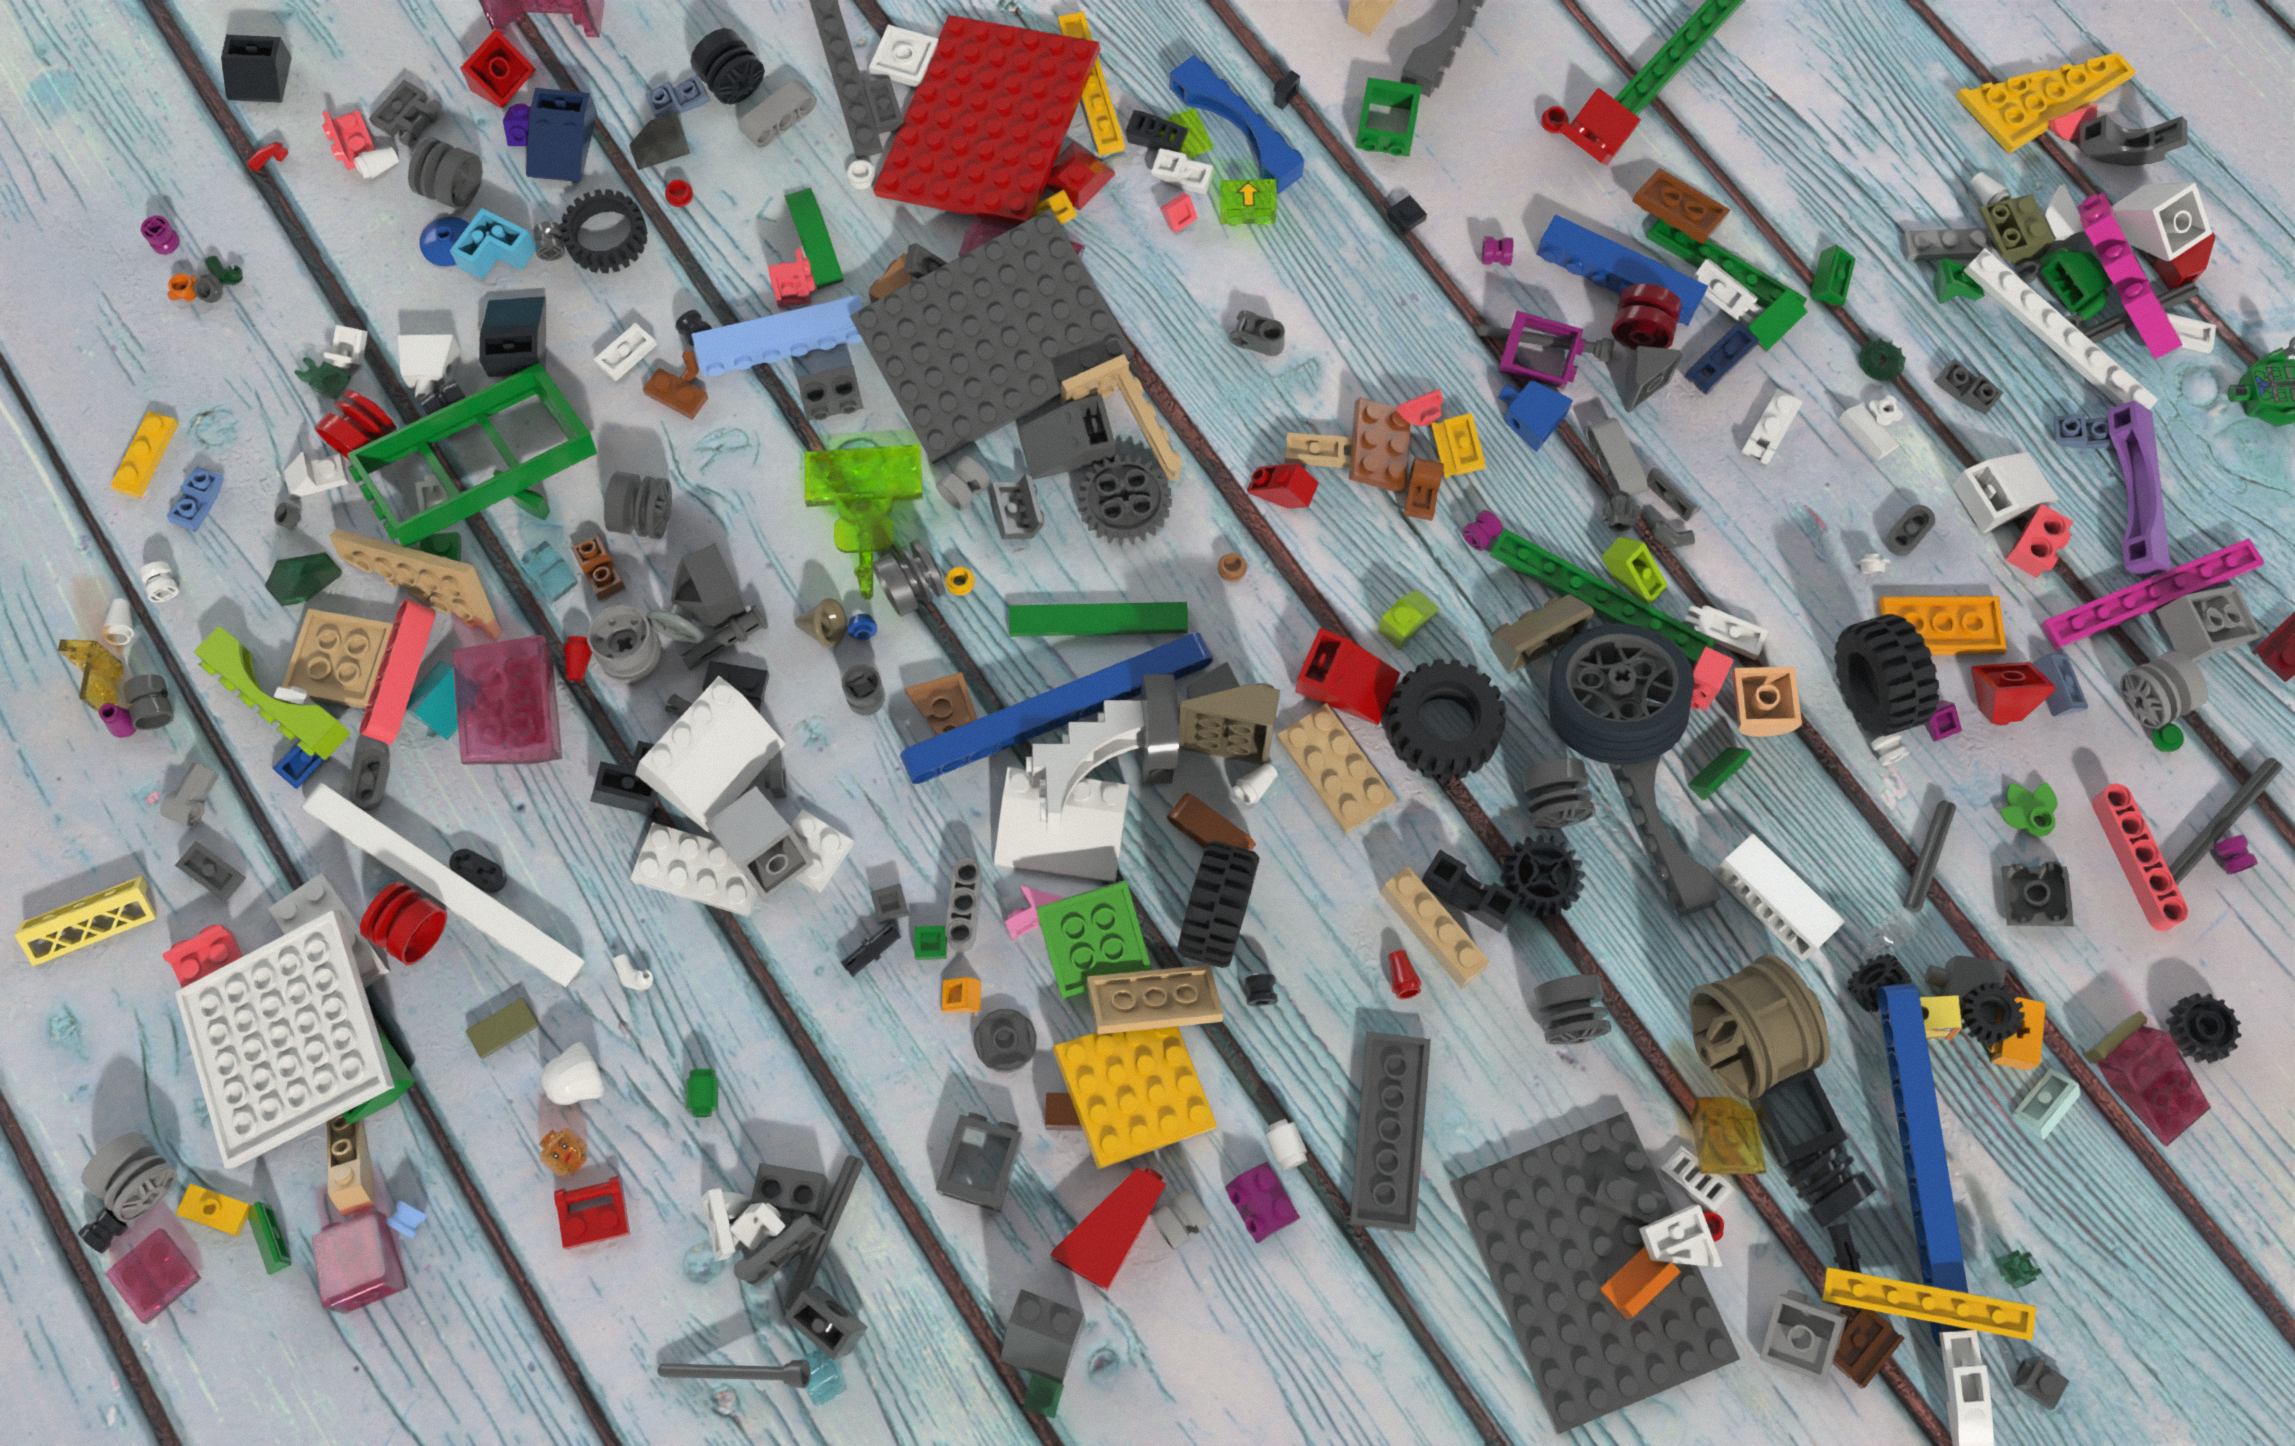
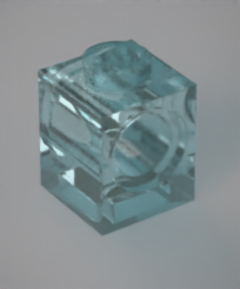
(824, 1379)

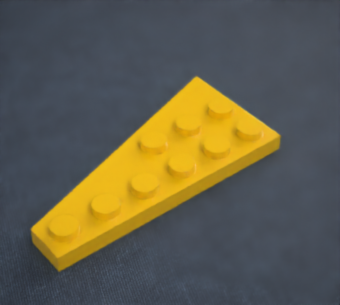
(2023, 104)

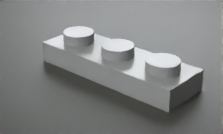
(1945, 244)

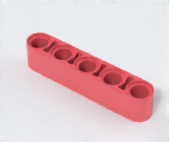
(397, 671)
(2138, 872)

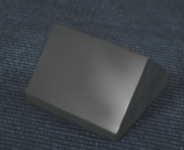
(1648, 373)

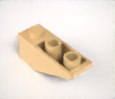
(349, 1166)

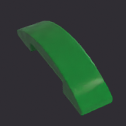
(814, 238)

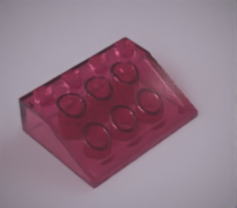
(507, 702)

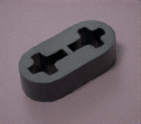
(481, 864)

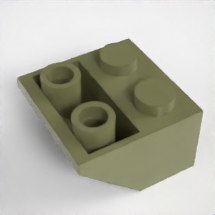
(2018, 229)

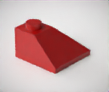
(1079, 175)
(2009, 690)

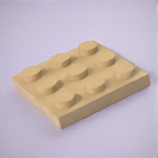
(337, 657)

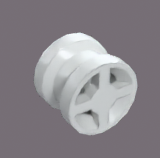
(1890, 748)

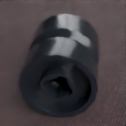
(448, 394)

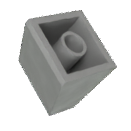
(759, 843)

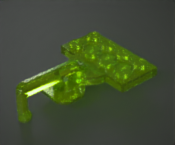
(864, 489)

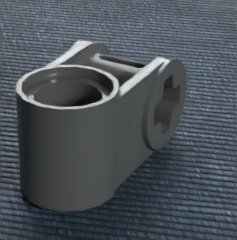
(1256, 334)

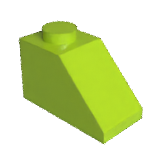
(1635, 569)
(1406, 618)

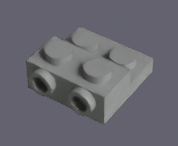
(1803, 1335)

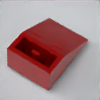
(1346, 677)

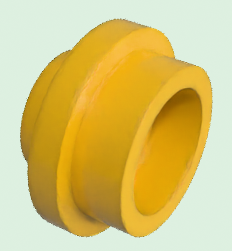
(959, 573)

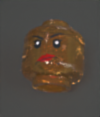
(563, 1152)

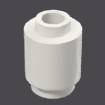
(1286, 1144)

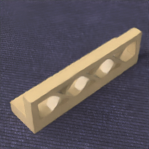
(1367, 14)

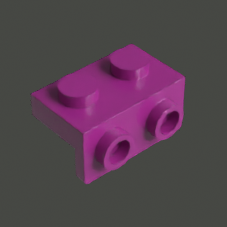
(1261, 1202)

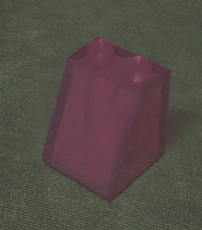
(357, 1262)

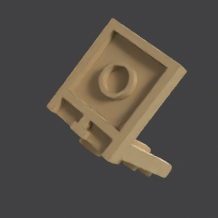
(1116, 375)

